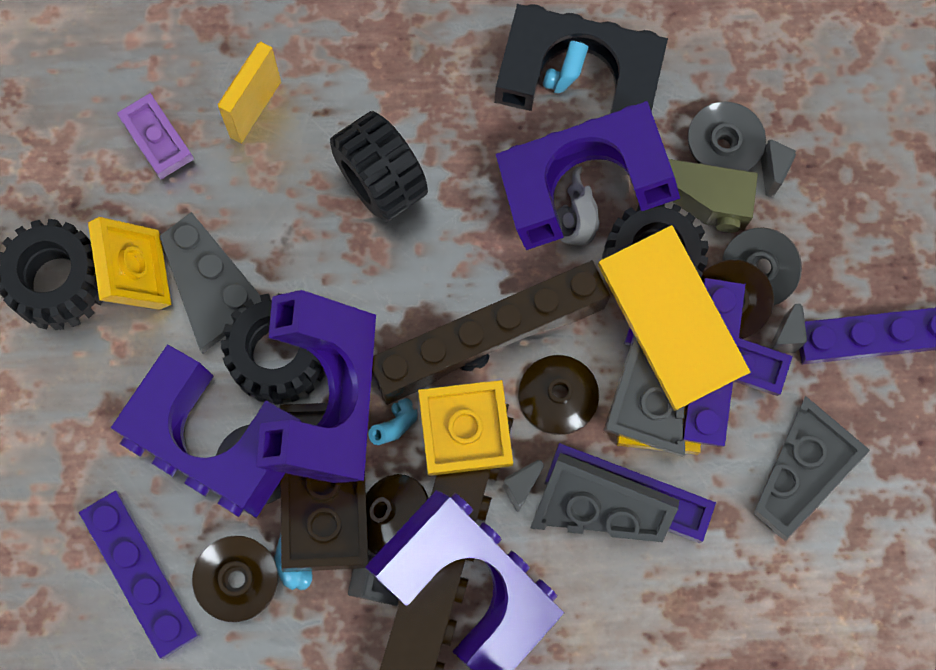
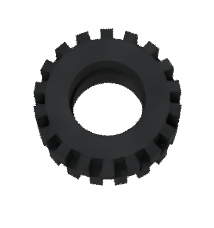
(379, 165)
(642, 224)
(28, 254)
(260, 381)

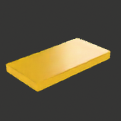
(673, 317)

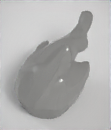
(581, 220)

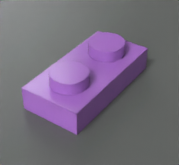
(155, 136)

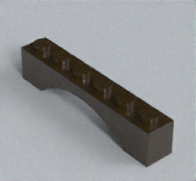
(531, 311)

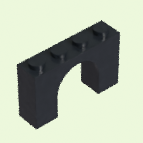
(541, 35)

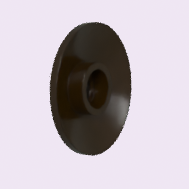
(758, 293)
(556, 414)
(401, 498)
(213, 576)

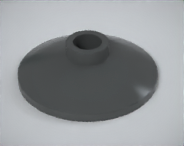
(731, 123)
(777, 249)

